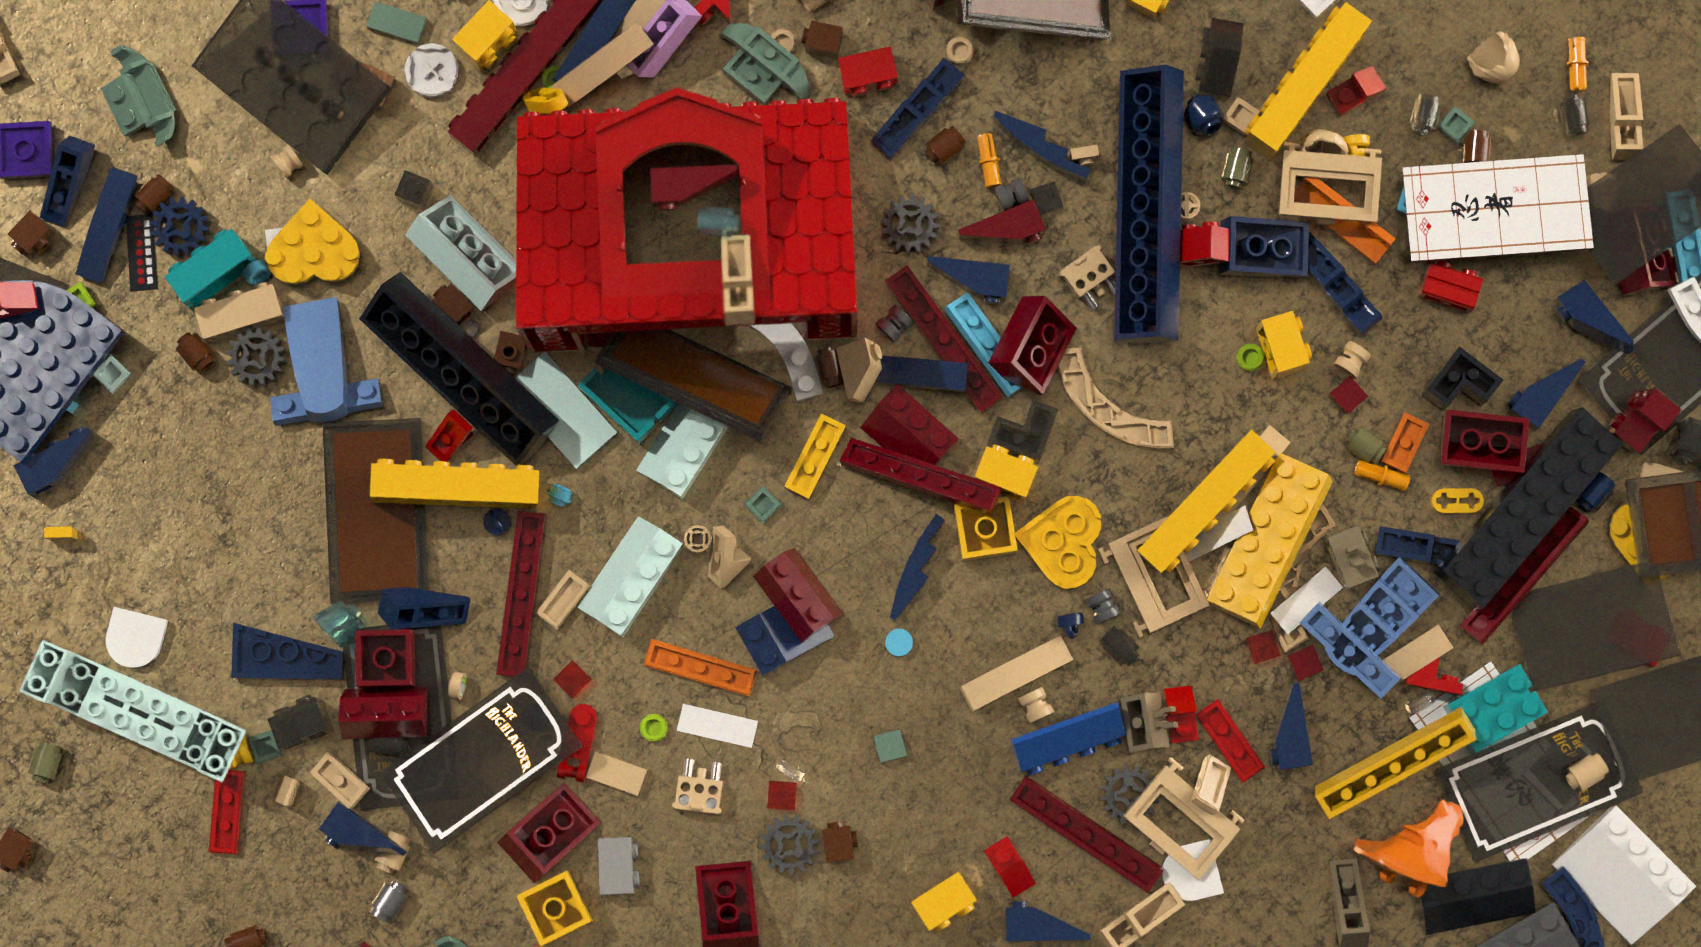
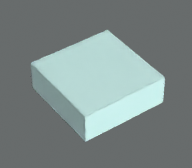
(111, 374)

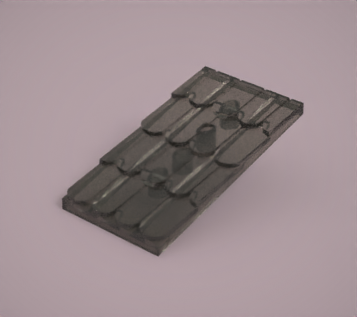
(292, 78)

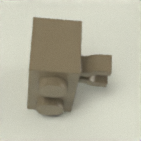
(1352, 557)
(1146, 722)

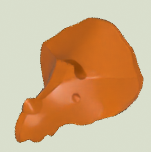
(1418, 850)

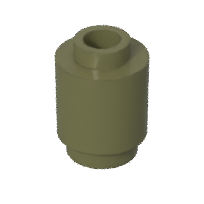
(1237, 168)
(1365, 445)
(44, 762)

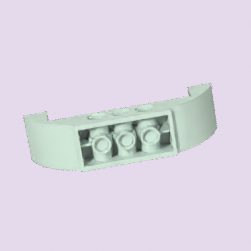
(133, 710)

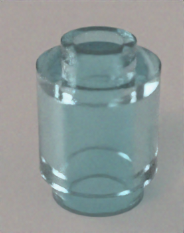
(717, 221)

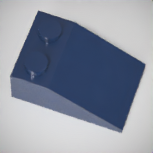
(1266, 247)
(774, 642)

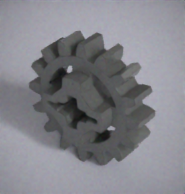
(902, 214)
(264, 350)
(1127, 781)
(774, 832)

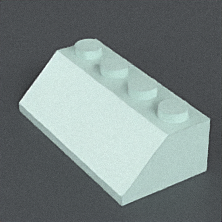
(464, 252)
(681, 450)
(630, 576)

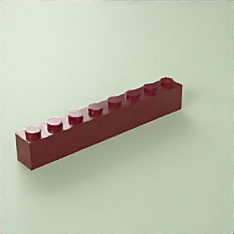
(520, 72)

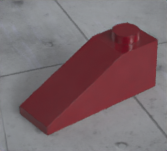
(683, 184)
(1010, 226)

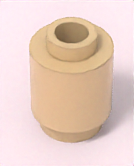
(1586, 772)
(391, 862)

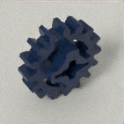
(171, 234)

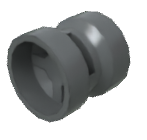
(1011, 194)
(1103, 606)

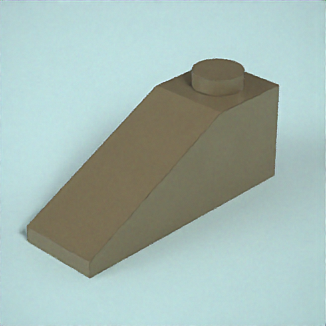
(1349, 903)

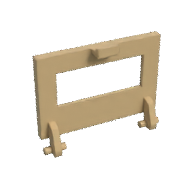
(1331, 167)
(1142, 587)
(1180, 794)

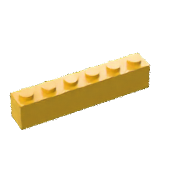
(1206, 501)
(1395, 763)

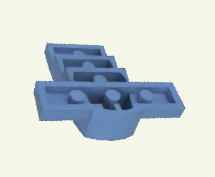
(320, 368)
(1373, 625)

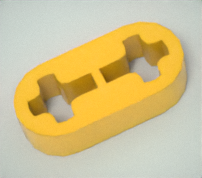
(545, 100)
(1456, 507)

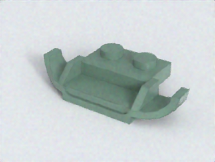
(763, 64)
(139, 97)

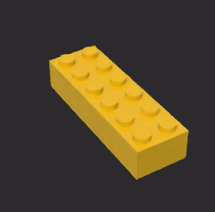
(1310, 76)
(454, 485)
(1265, 555)

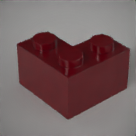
(1646, 414)

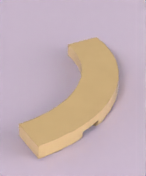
(1105, 414)
(1320, 526)

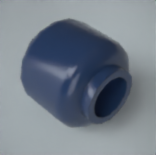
(1204, 115)

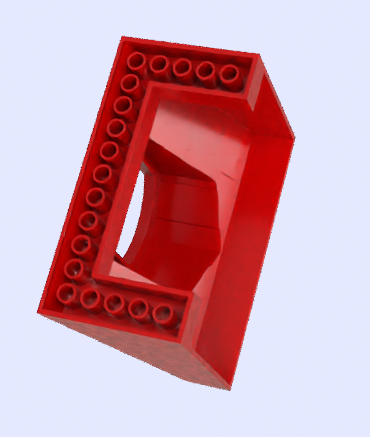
(573, 220)

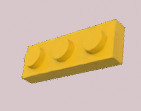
(815, 456)

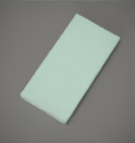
(580, 425)

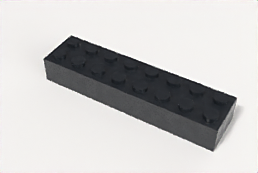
(458, 369)
(1528, 508)

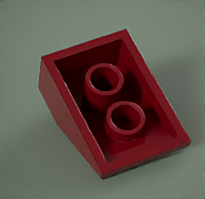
(548, 832)
(727, 905)

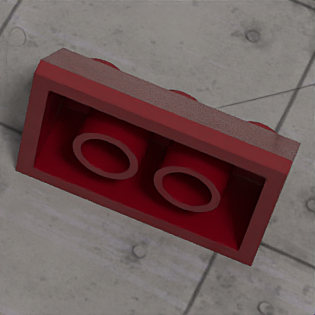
(1653, 276)
(1032, 344)
(908, 428)
(1484, 441)
(797, 594)
(383, 712)

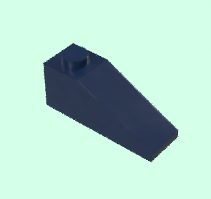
(66, 179)
(978, 278)
(1591, 317)
(1541, 397)
(421, 608)
(1291, 740)
(356, 834)
(1032, 924)

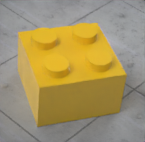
(485, 37)
(1283, 344)
(1006, 471)
(985, 534)
(943, 902)
(554, 908)

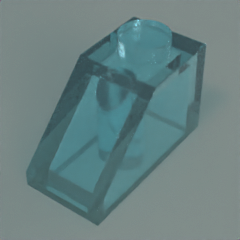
(339, 622)

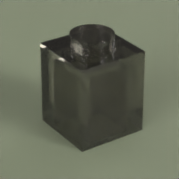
(414, 190)

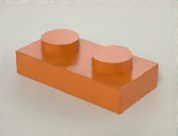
(1404, 443)

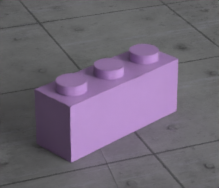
(666, 31)

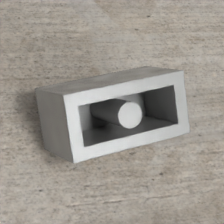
(617, 865)

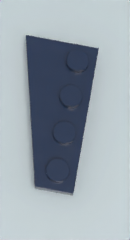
(273, 656)

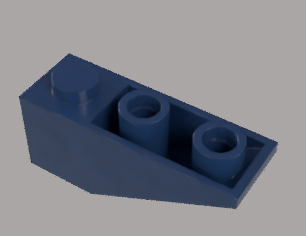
(51, 465)

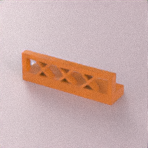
(1364, 237)

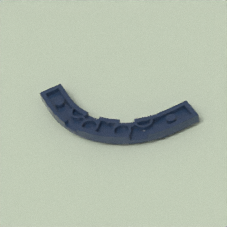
(1575, 908)

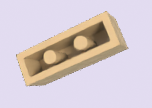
(239, 311)

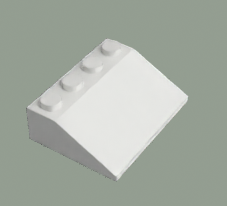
(1624, 874)

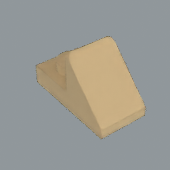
(725, 559)

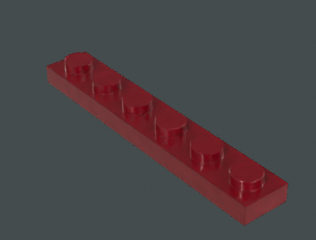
(942, 336)
(920, 476)
(521, 593)
(1484, 621)
(1086, 834)

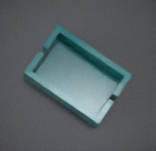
(210, 268)
(626, 402)
(1499, 707)

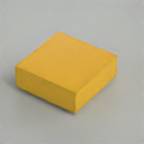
(60, 533)

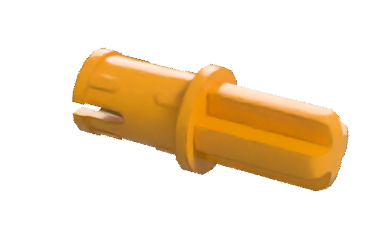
(1577, 64)
(989, 160)
(1382, 475)

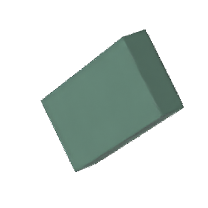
(396, 22)

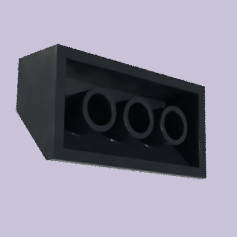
(1478, 897)

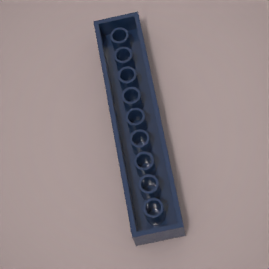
(1149, 205)

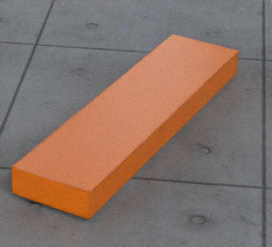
(700, 667)

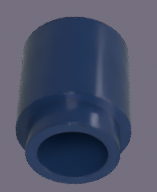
(1596, 493)

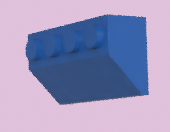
(1067, 738)

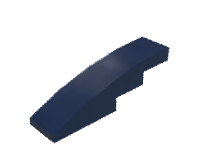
(596, 33)
(917, 108)
(1032, 141)
(106, 224)
(1340, 288)
(922, 373)
(1414, 546)
(912, 577)

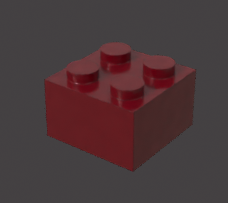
(385, 658)

